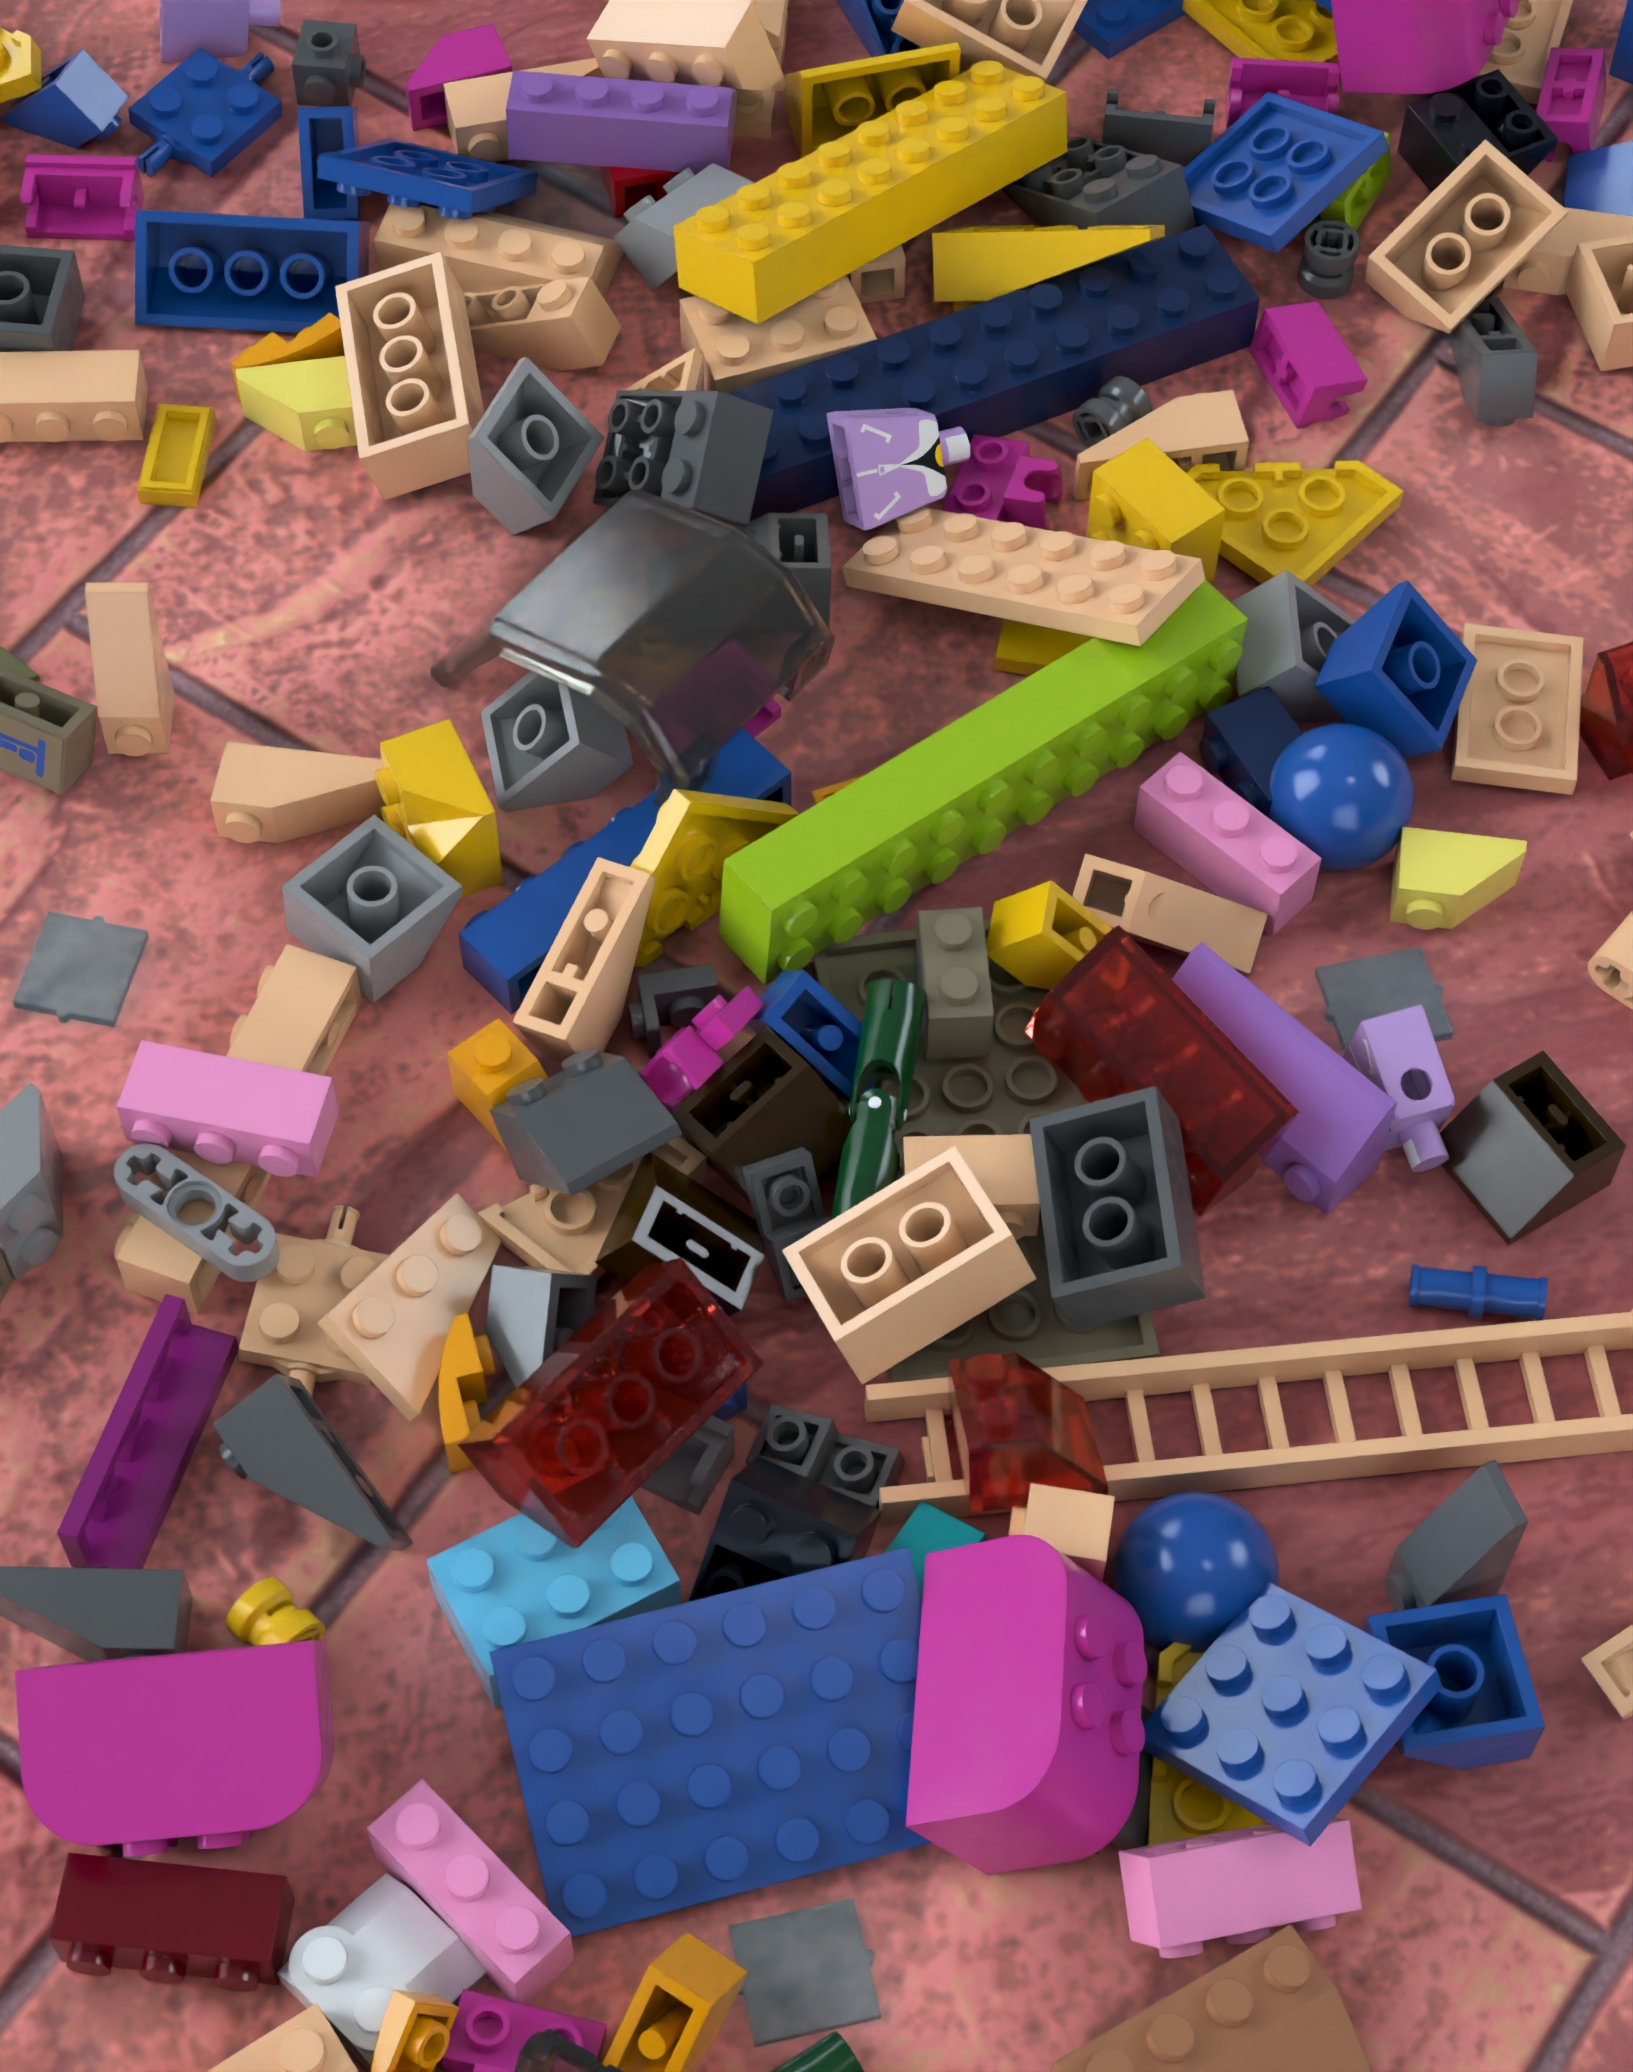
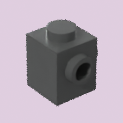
(327, 64)

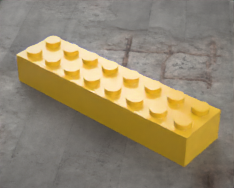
(870, 190)

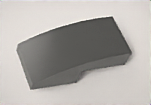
(785, 1208)
(820, 1453)

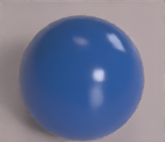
(1342, 794)
(1192, 1567)

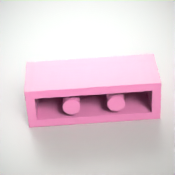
(1225, 841)
(228, 1109)
(1237, 1886)
(472, 1893)

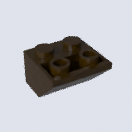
(762, 1107)
(1530, 1148)
(675, 1218)

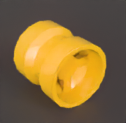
(268, 1616)

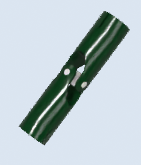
(884, 1052)

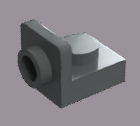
(669, 999)

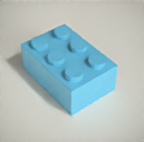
(530, 1585)

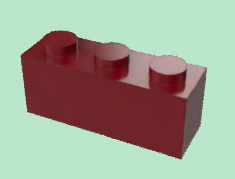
(172, 1921)

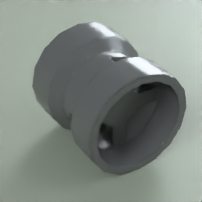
(1328, 259)
(1105, 416)

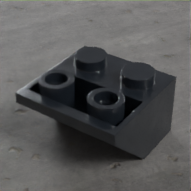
(1453, 122)
(780, 1528)

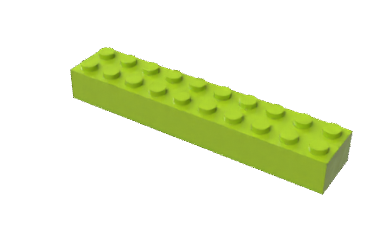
(973, 785)

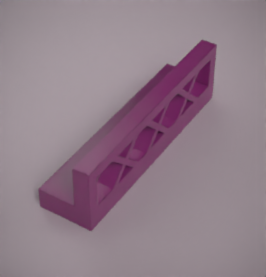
(147, 1442)

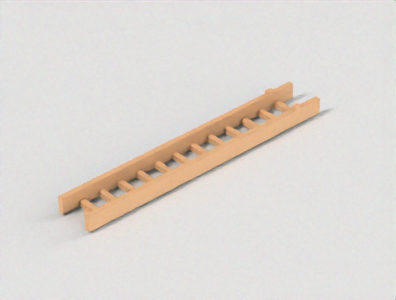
(1301, 1362)

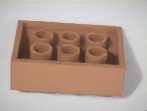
(1251, 2014)

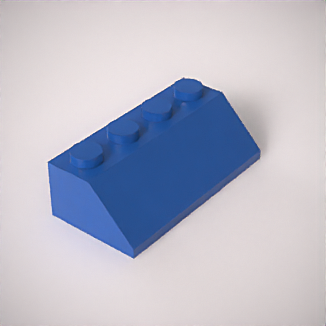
(243, 269)

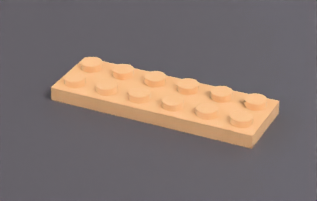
(1026, 574)

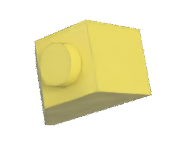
(301, 402)
(1449, 875)

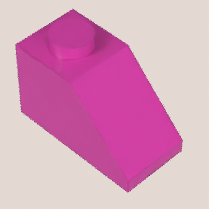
(453, 58)

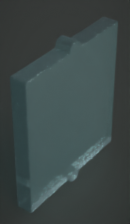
(81, 969)
(1378, 987)
(805, 1972)

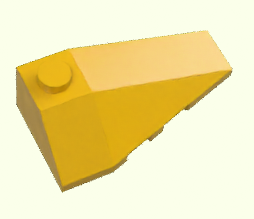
(992, 261)

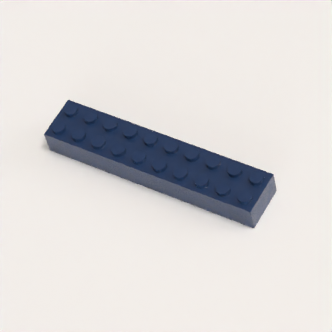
(1012, 357)

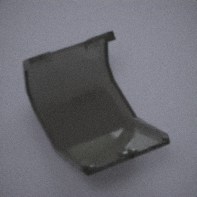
(661, 625)

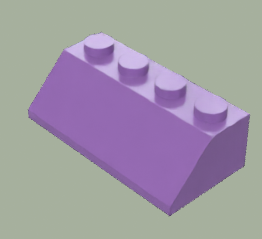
(619, 122)
(1341, 1113)

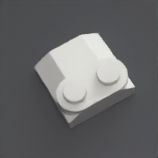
(369, 1950)

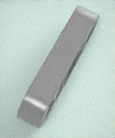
(204, 1239)

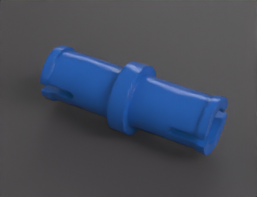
(1477, 1292)

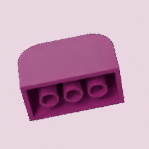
(1416, 42)
(1023, 1707)
(176, 1744)

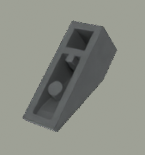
(1495, 365)
(293, 1450)
(1460, 1546)
(100, 1609)

